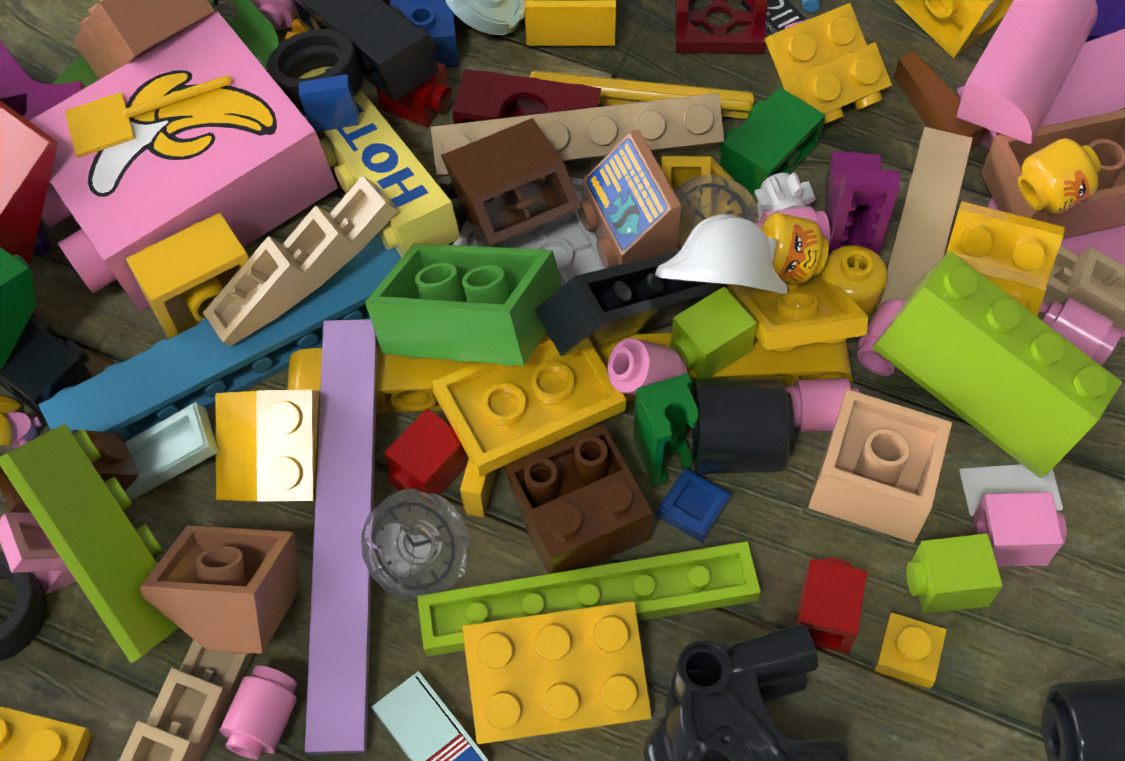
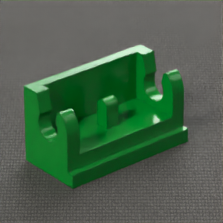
(661, 423)

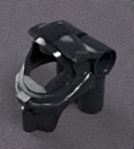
(720, 696)

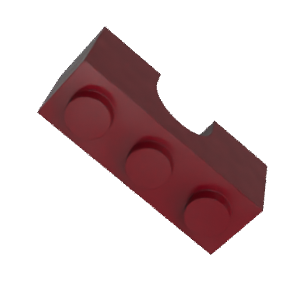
(499, 96)

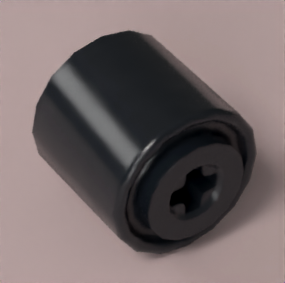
(742, 425)
(1085, 721)

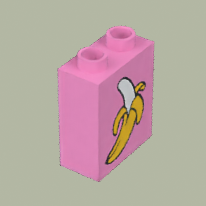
(217, 152)

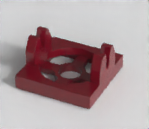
(747, 41)

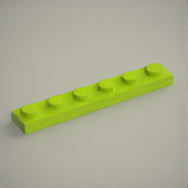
(656, 584)

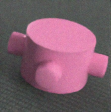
(22, 428)

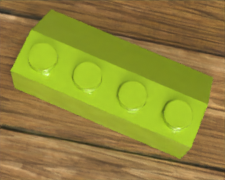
(997, 365)
(91, 532)

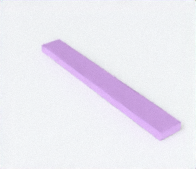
(339, 576)

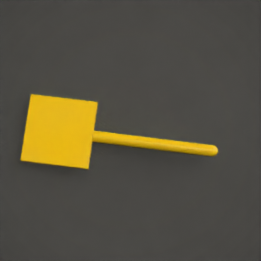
(108, 122)

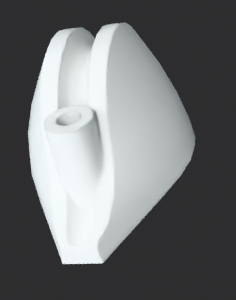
(726, 252)

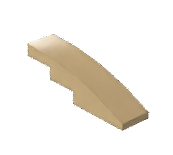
(926, 210)
(288, 272)
(1091, 280)
(188, 707)

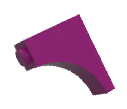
(859, 200)

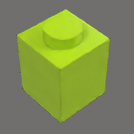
(713, 333)
(954, 574)

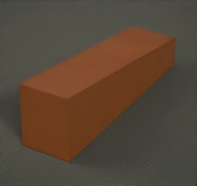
(933, 98)

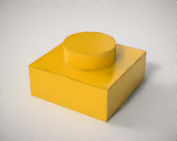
(910, 650)

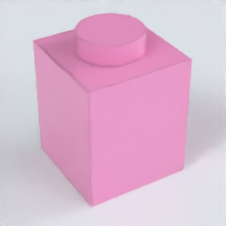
(1021, 527)

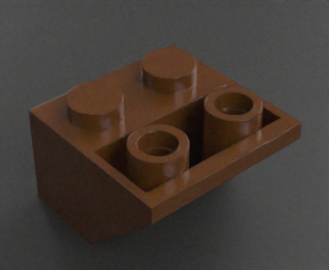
(510, 182)
(580, 501)

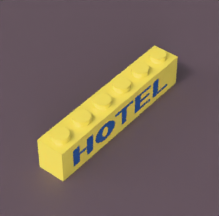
(384, 159)

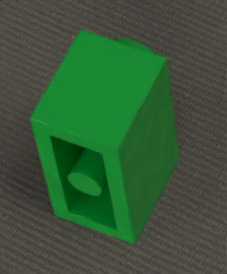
(771, 139)

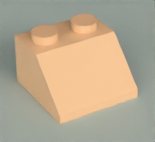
(881, 466)

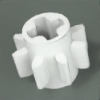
(783, 192)

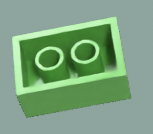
(464, 303)

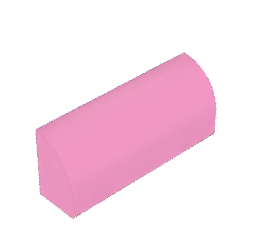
(1026, 65)
(1091, 86)

